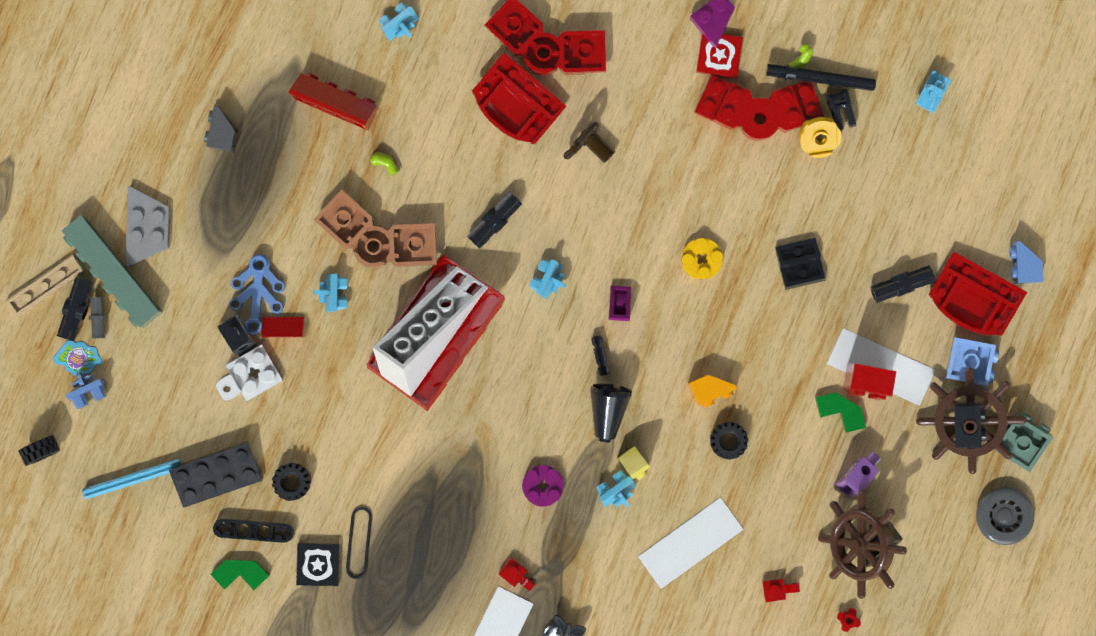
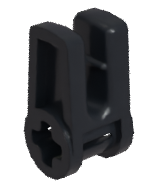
(845, 104)

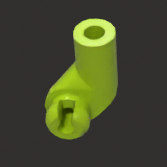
(803, 60)
(386, 160)

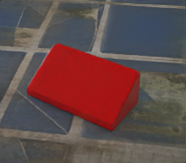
(282, 327)

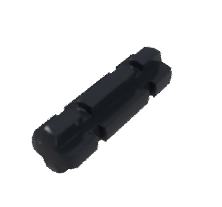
(600, 355)

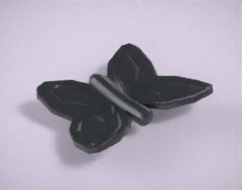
(561, 628)

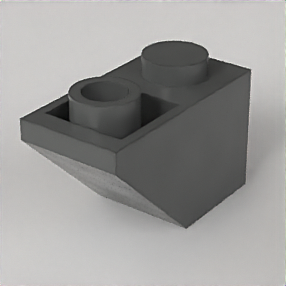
(221, 133)

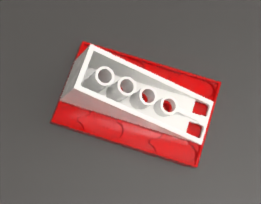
(435, 332)

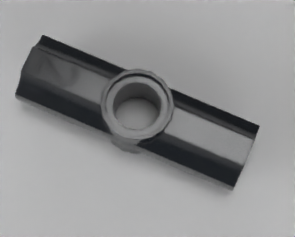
(494, 220)
(902, 284)
(75, 309)

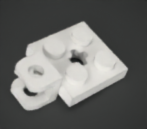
(242, 383)

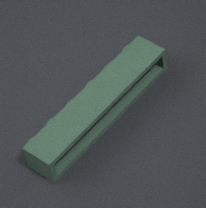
(111, 271)

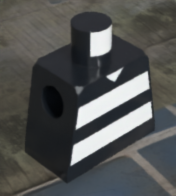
(236, 336)

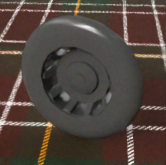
(1005, 515)

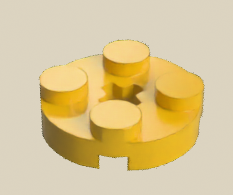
(813, 128)
(702, 246)

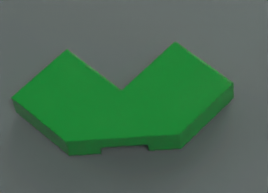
(850, 413)
(249, 570)

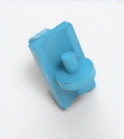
(400, 24)
(933, 91)
(551, 280)
(329, 290)
(619, 493)

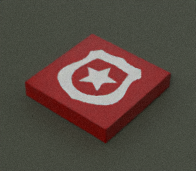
(721, 60)

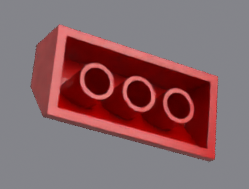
(334, 101)

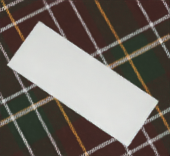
(911, 376)
(690, 543)
(504, 615)

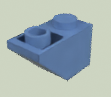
(1026, 265)

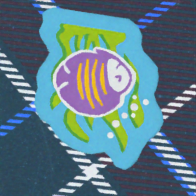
(77, 357)

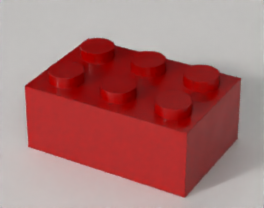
(869, 380)

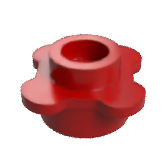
(851, 613)

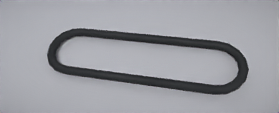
(350, 543)

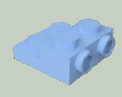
(975, 355)

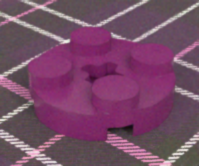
(551, 477)

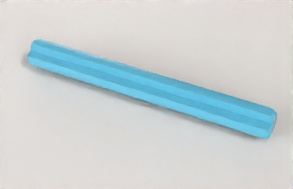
(130, 479)

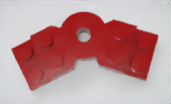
(570, 53)
(735, 108)

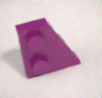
(713, 19)

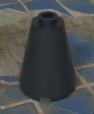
(608, 409)

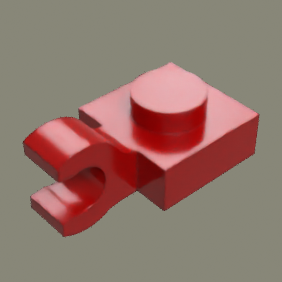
(514, 573)
(775, 589)

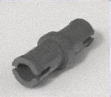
(97, 317)

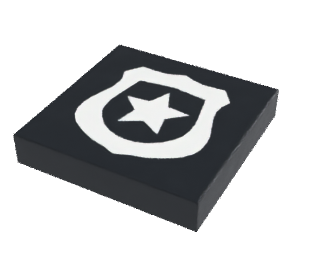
(317, 564)

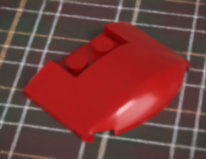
(516, 101)
(975, 297)

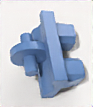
(78, 395)

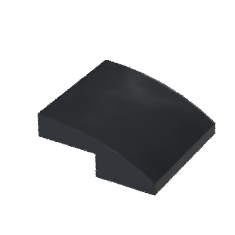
(800, 263)

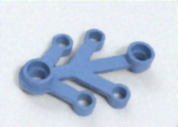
(257, 289)

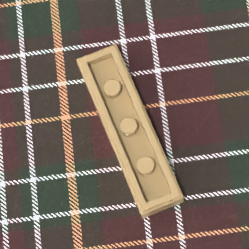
(45, 286)

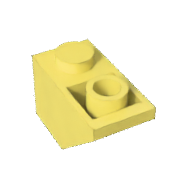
(634, 463)

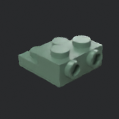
(1026, 441)

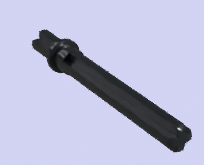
(820, 77)

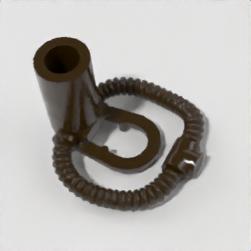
(593, 142)

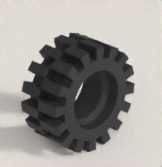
(738, 431)
(39, 450)
(304, 481)

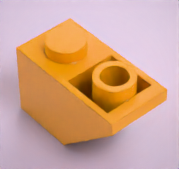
(709, 388)

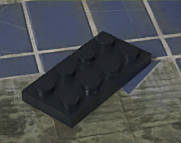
(215, 474)

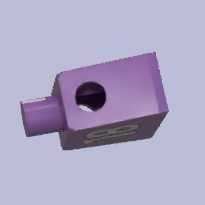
(854, 480)

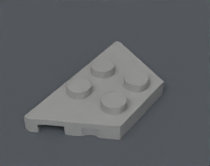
(146, 227)

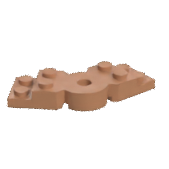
(354, 229)

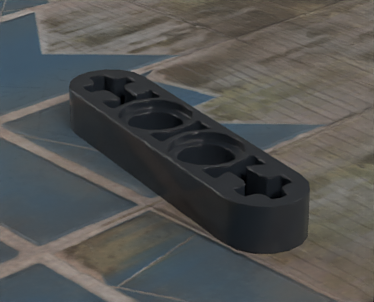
(253, 530)

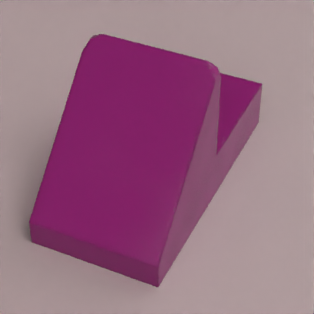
(620, 303)

